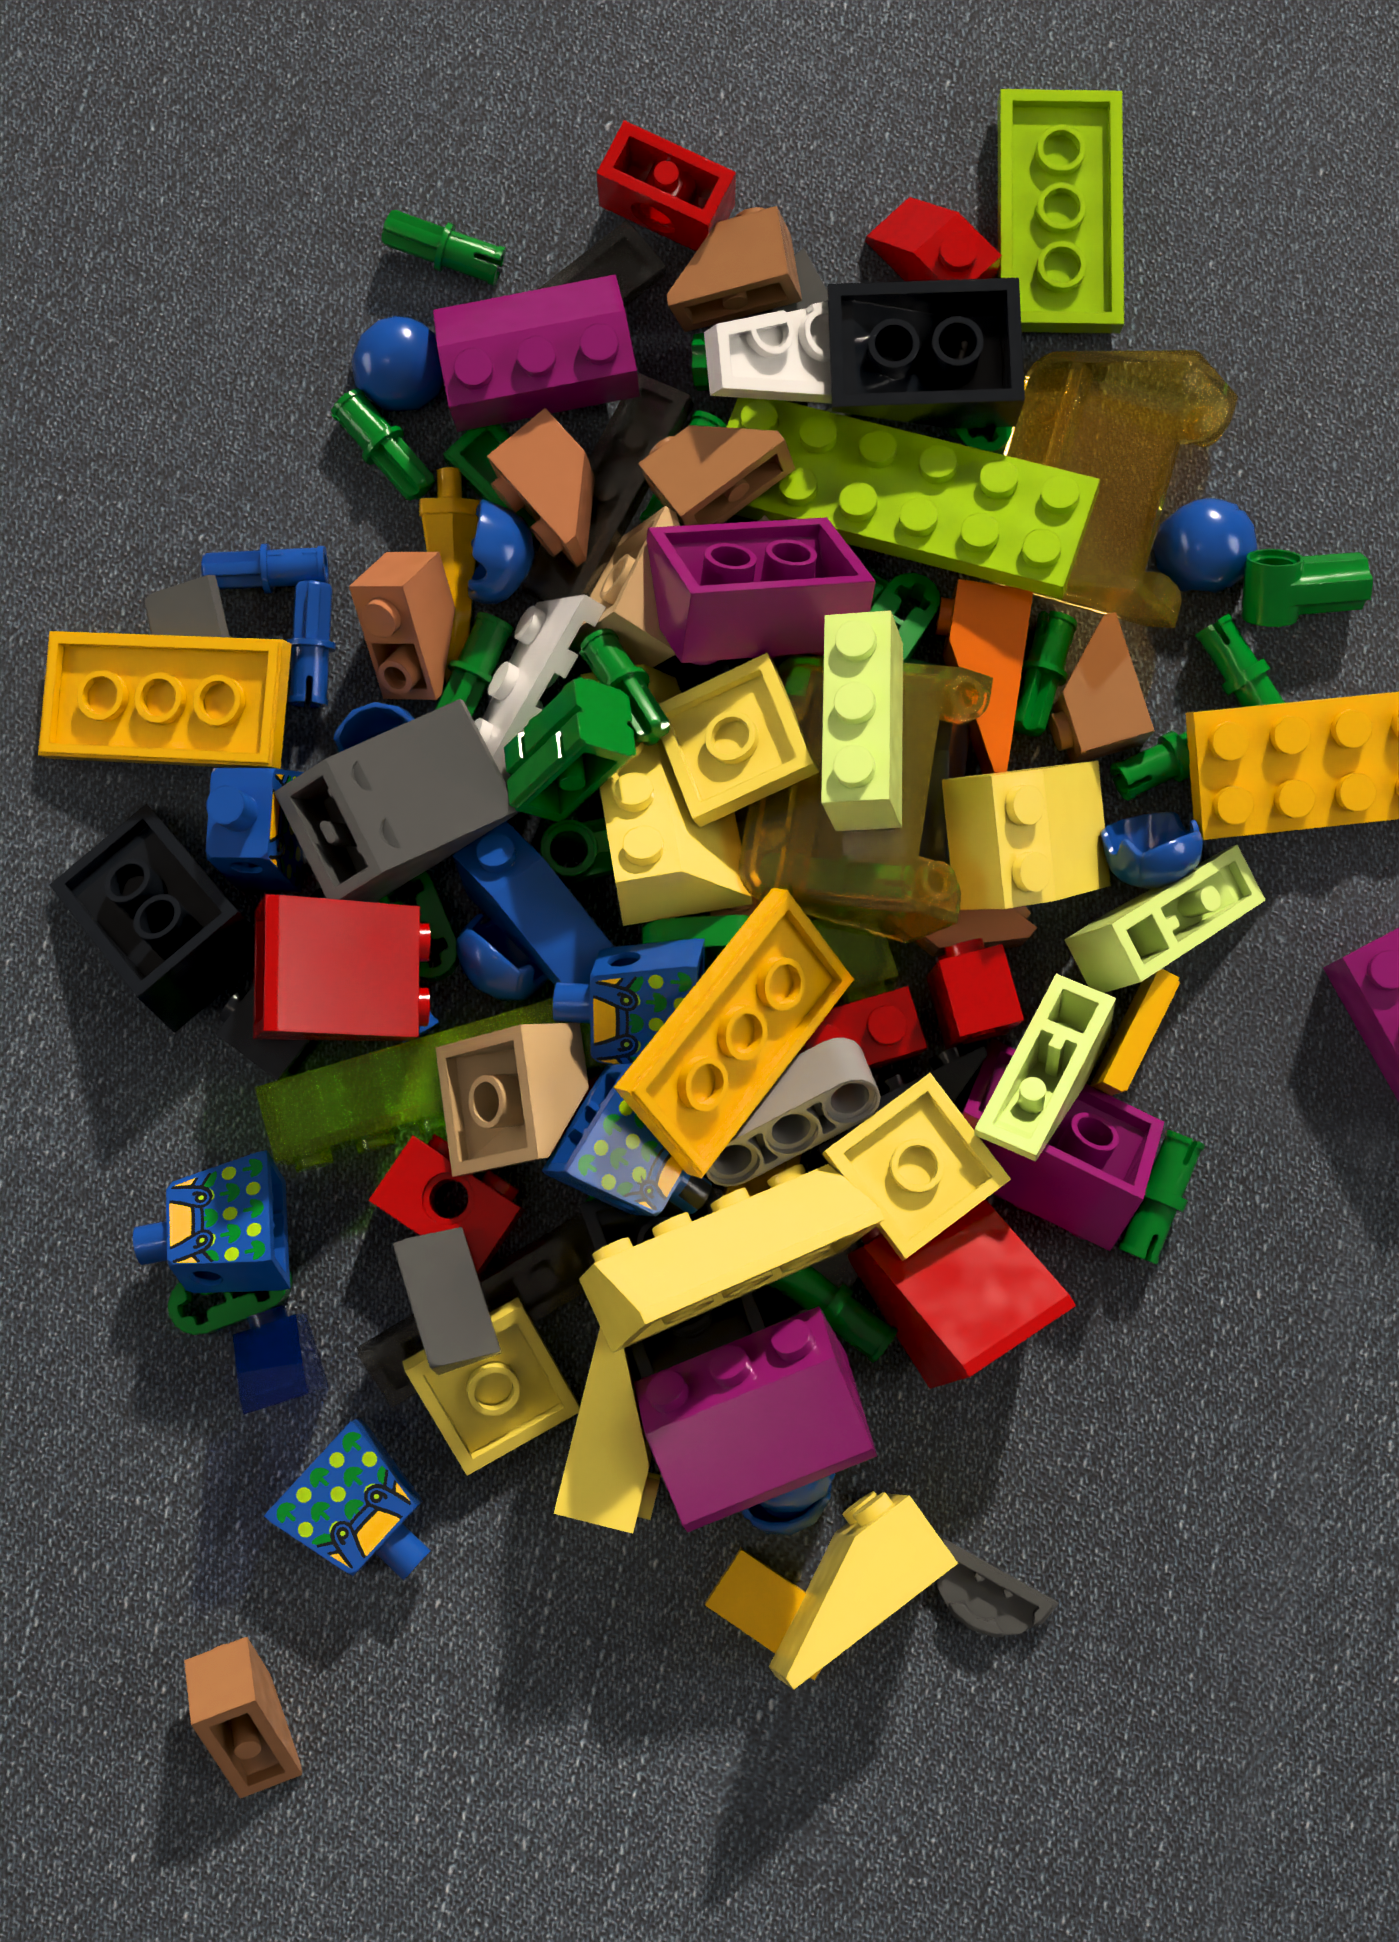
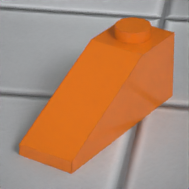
(988, 635)

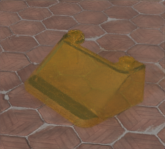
(1121, 423)
(872, 875)

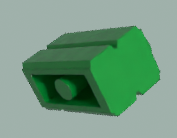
(569, 749)

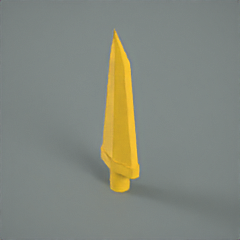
(449, 529)

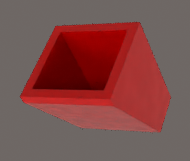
(338, 970)
(961, 1294)

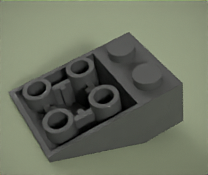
(396, 804)

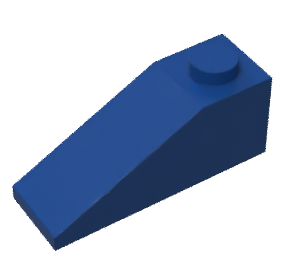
(530, 904)

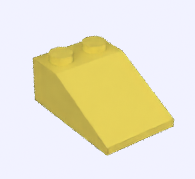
(1026, 835)
(609, 1454)
(864, 1577)

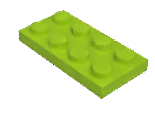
(1062, 207)

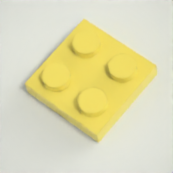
(735, 740)
(918, 1165)
(498, 1400)

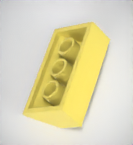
(657, 851)
(725, 1253)

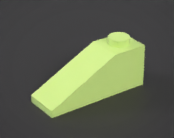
(1164, 922)
(1048, 1068)

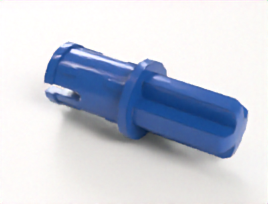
(266, 567)
(311, 643)

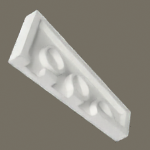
(772, 356)
(536, 663)

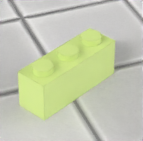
(862, 721)

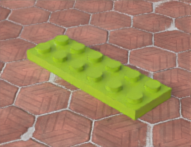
(925, 496)

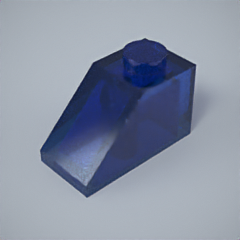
(276, 1360)

